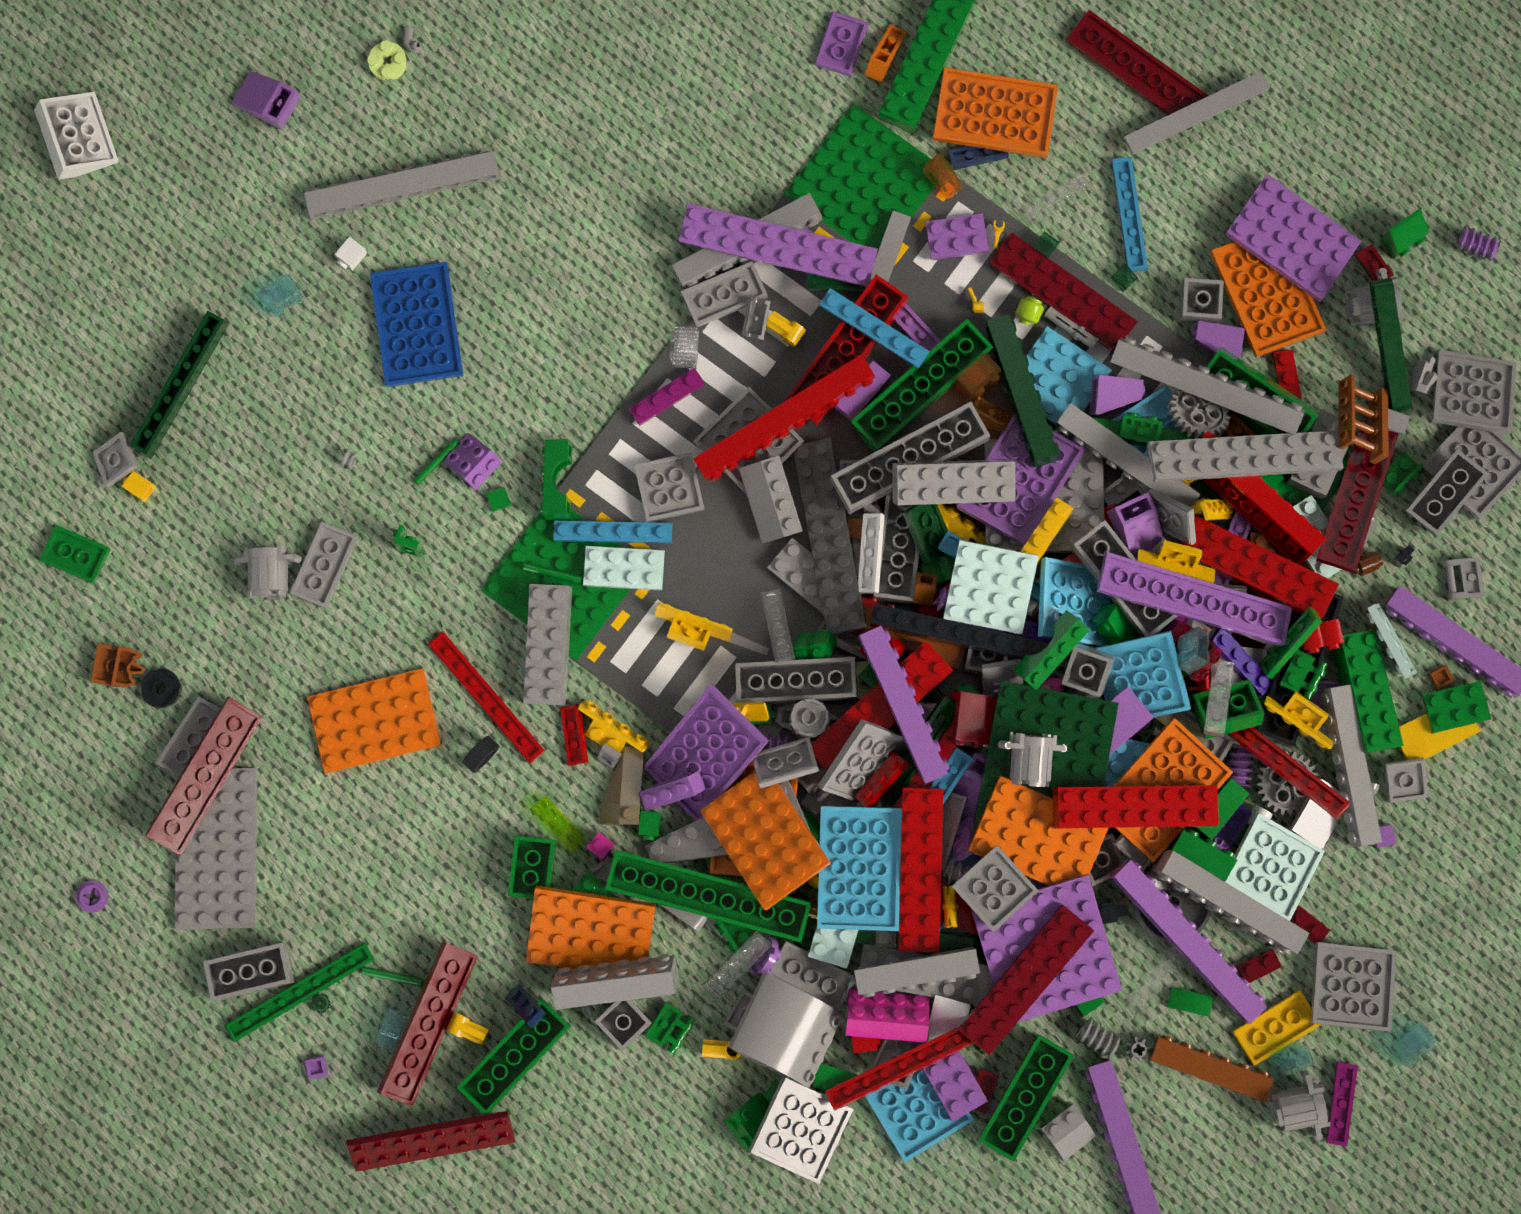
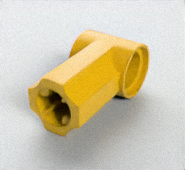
(789, 331)
(463, 1027)
(717, 1049)

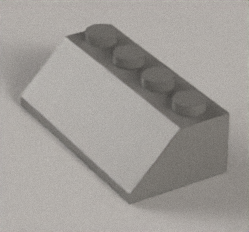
(770, 499)

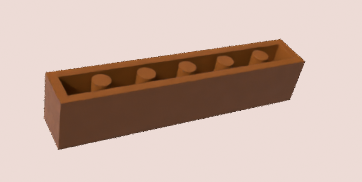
(950, 653)
(1211, 1069)

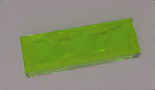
(558, 823)

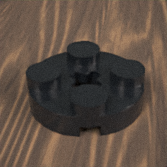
(149, 688)

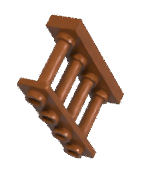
(1378, 419)

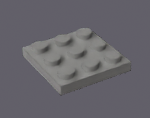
(669, 487)
(995, 888)

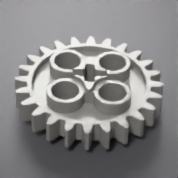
(1197, 414)
(1270, 789)

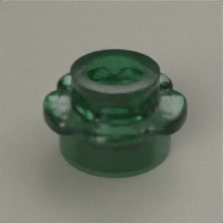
(326, 1003)

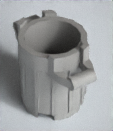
(1360, 304)
(267, 570)
(806, 719)
(1031, 758)
(1300, 1107)

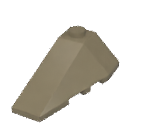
(622, 799)

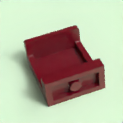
(1214, 651)
(972, 719)

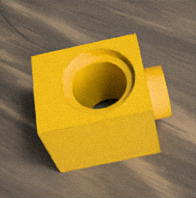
(138, 486)

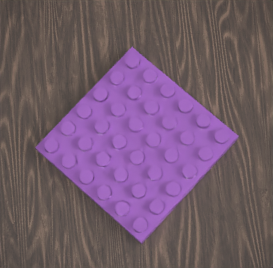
(1087, 974)

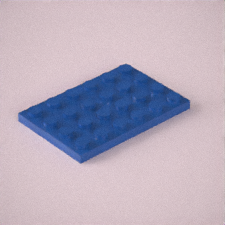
(416, 324)

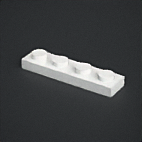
(870, 553)

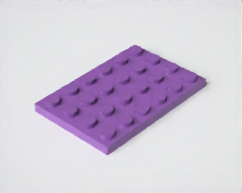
(1293, 238)
(1034, 487)
(707, 740)

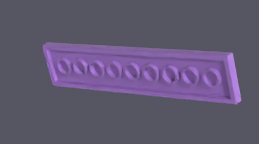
(778, 245)
(1194, 599)

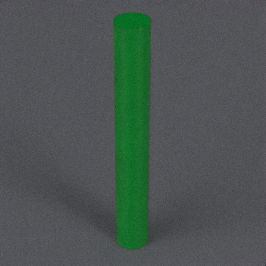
(436, 461)
(552, 573)
(392, 976)

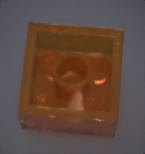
(977, 378)

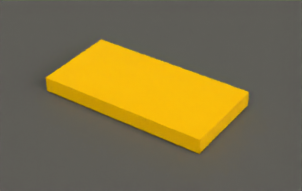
(1420, 741)
(1275, 1028)

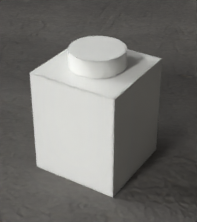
(350, 254)

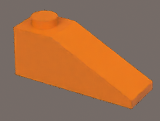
(885, 53)

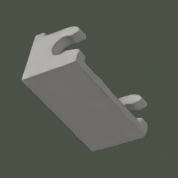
(756, 318)

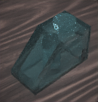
(1290, 1062)

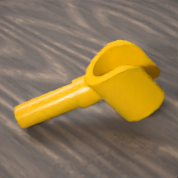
(997, 230)
(978, 307)

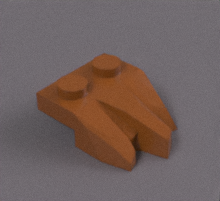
(115, 666)

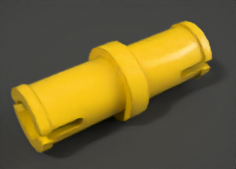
(949, 907)

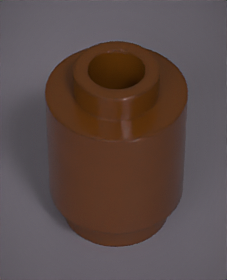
(1369, 563)

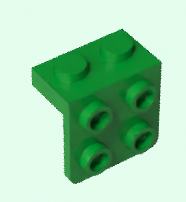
(747, 1119)

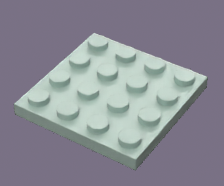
(990, 586)
(1274, 865)

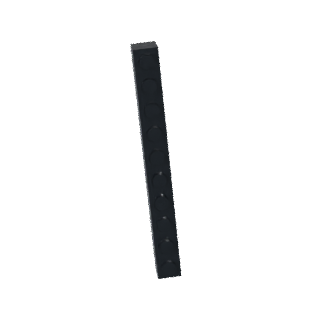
(957, 634)

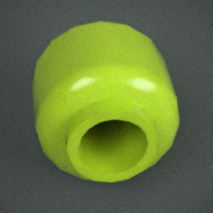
(1029, 310)

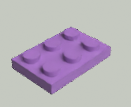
(956, 236)
(955, 1085)

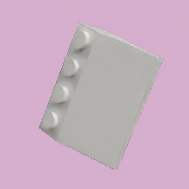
(75, 134)

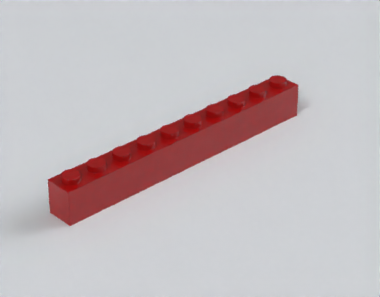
(784, 418)

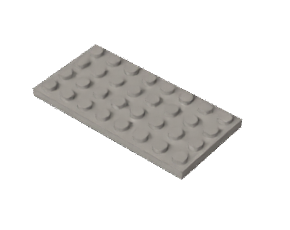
(220, 861)

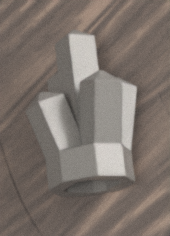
(1423, 377)

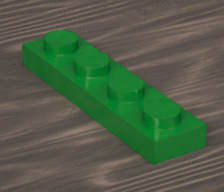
(1295, 638)

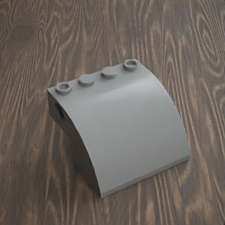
(786, 1030)

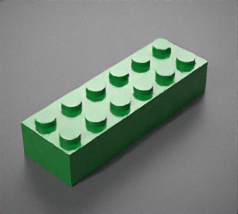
(1237, 369)
(1362, 667)
(513, 1059)
(1025, 1097)

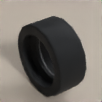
(480, 754)

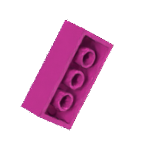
(888, 1016)

